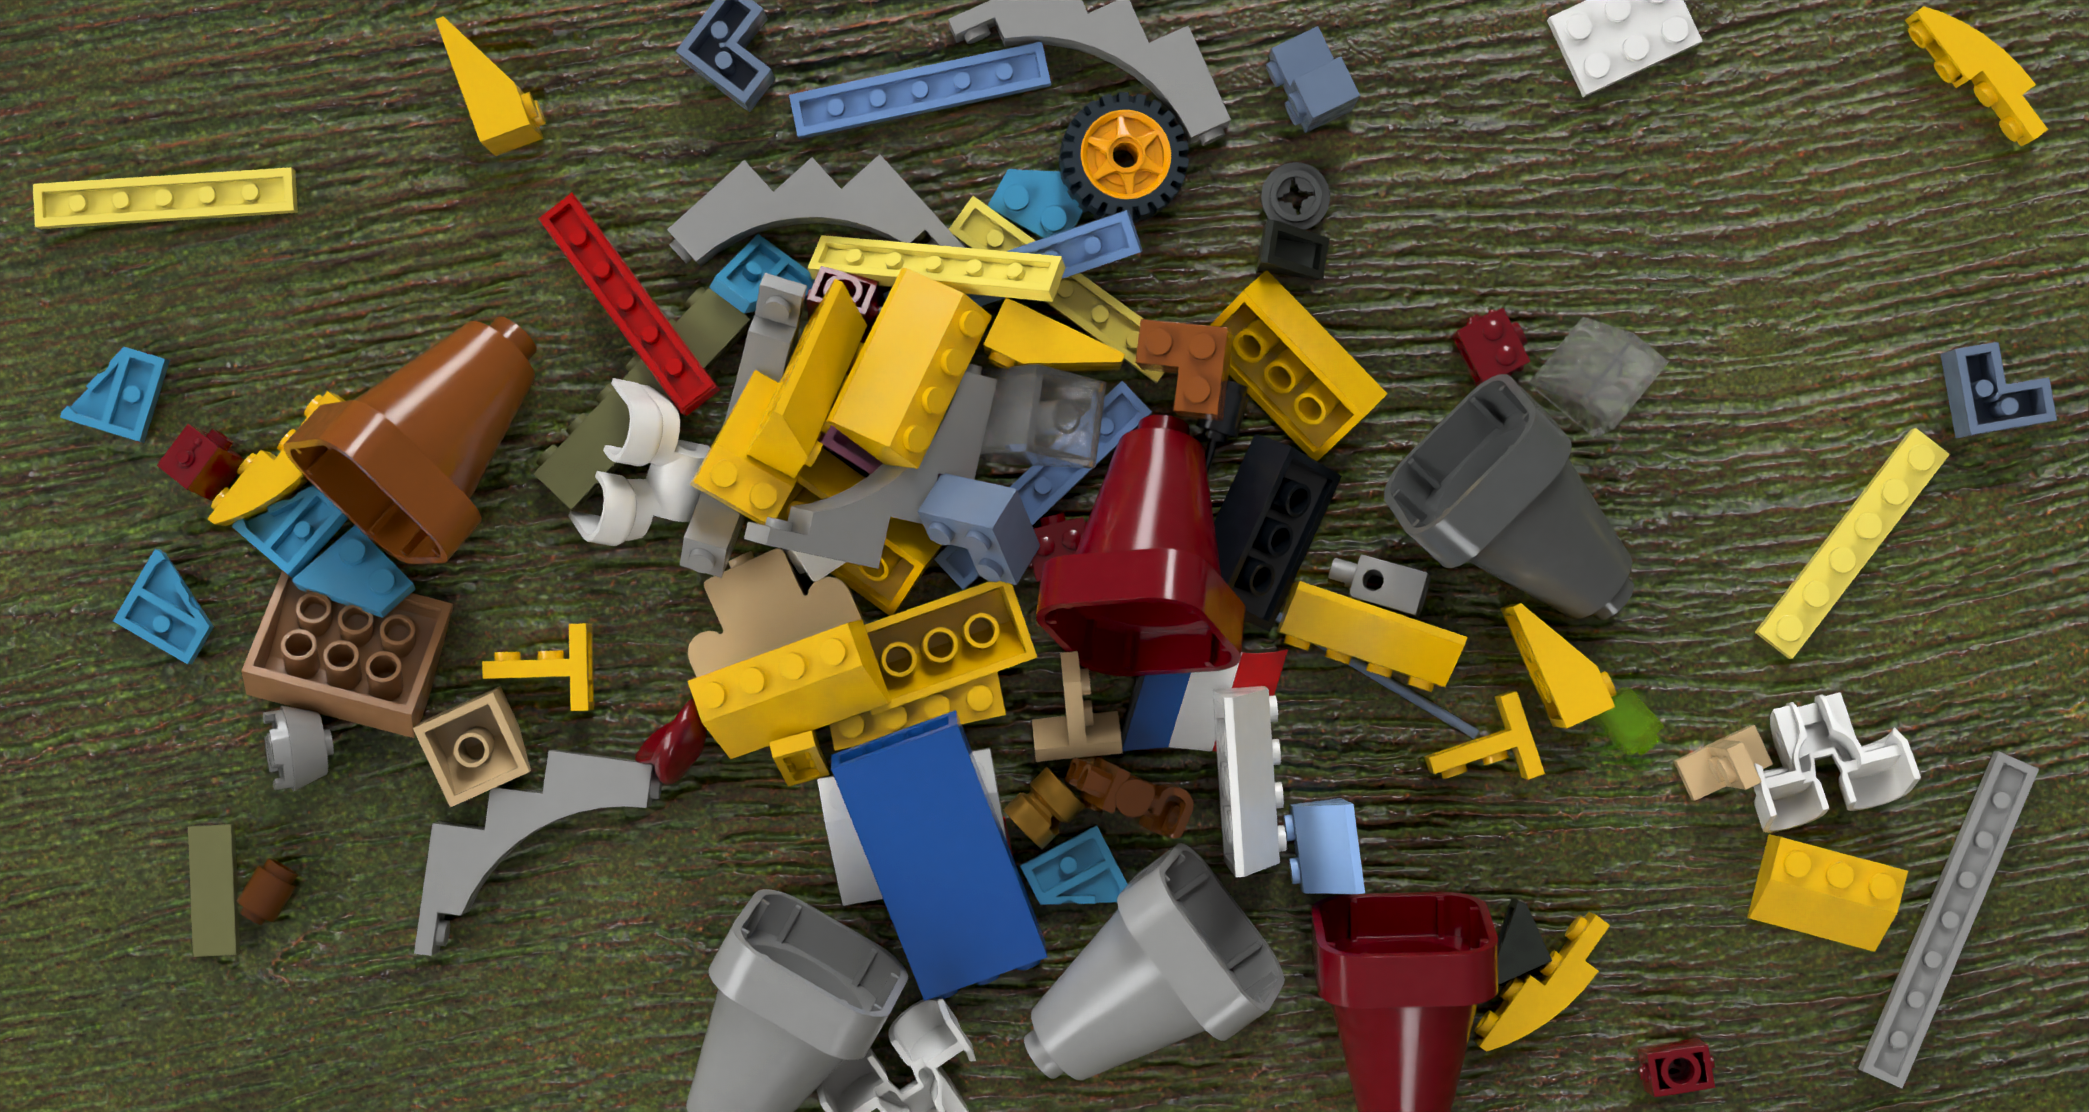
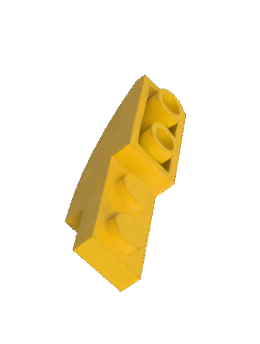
(1970, 55)
(263, 479)
(1533, 1002)

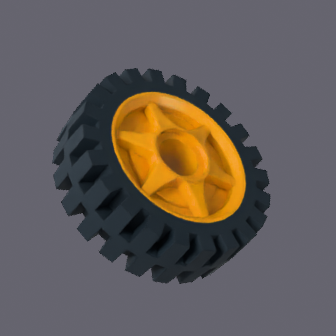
(1131, 126)

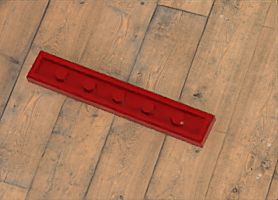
(629, 304)

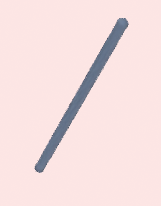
(1412, 696)

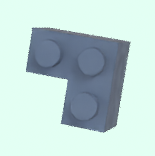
(719, 55)
(1313, 80)
(1983, 401)
(985, 521)

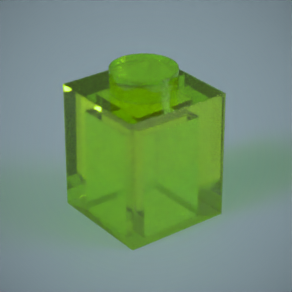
(1630, 723)

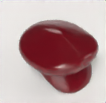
(675, 745)

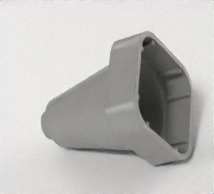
(1157, 972)
(789, 1006)

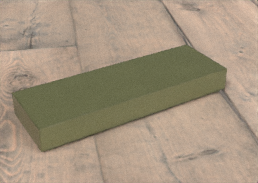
(213, 890)

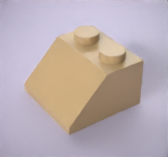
(474, 746)

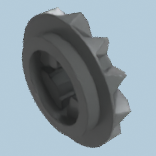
(1307, 181)

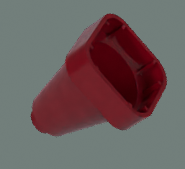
(1147, 569)
(1404, 990)

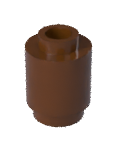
(267, 892)

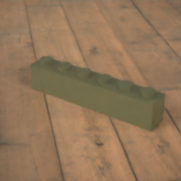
(569, 471)

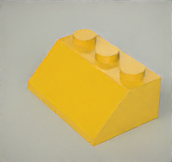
(1826, 893)

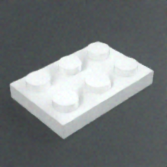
(1620, 38)

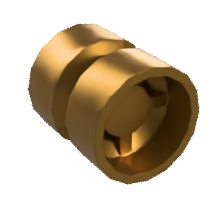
(1044, 808)

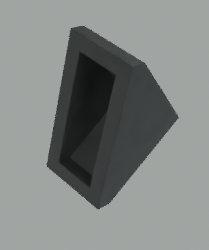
(1292, 251)
(1519, 943)

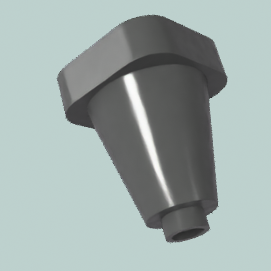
(1506, 497)

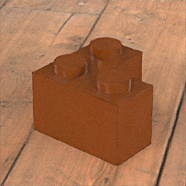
(1198, 356)

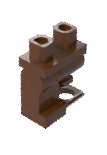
(1132, 796)

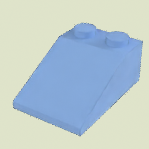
(1325, 847)

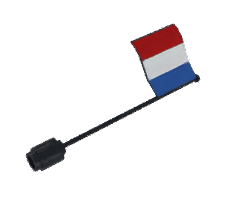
(1180, 706)

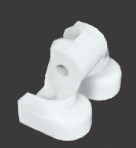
(667, 487)
(1806, 733)
(924, 1039)

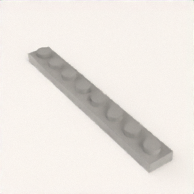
(1948, 919)

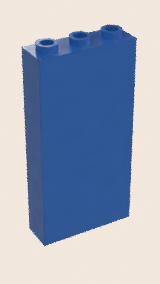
(939, 856)

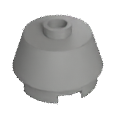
(297, 747)

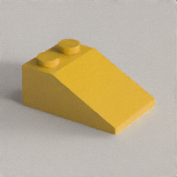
(497, 106)
(1031, 338)
(737, 477)
(1563, 677)

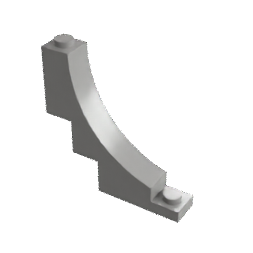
(1166, 66)
(745, 206)
(768, 350)
(856, 521)
(466, 854)

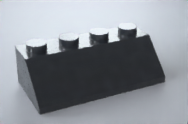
(1270, 524)

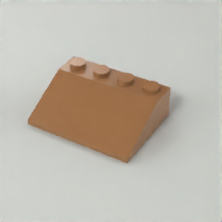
(346, 659)

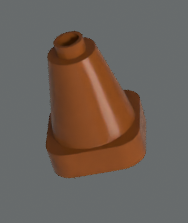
(420, 441)

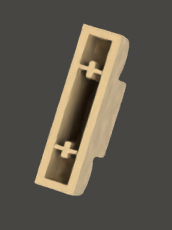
(766, 609)

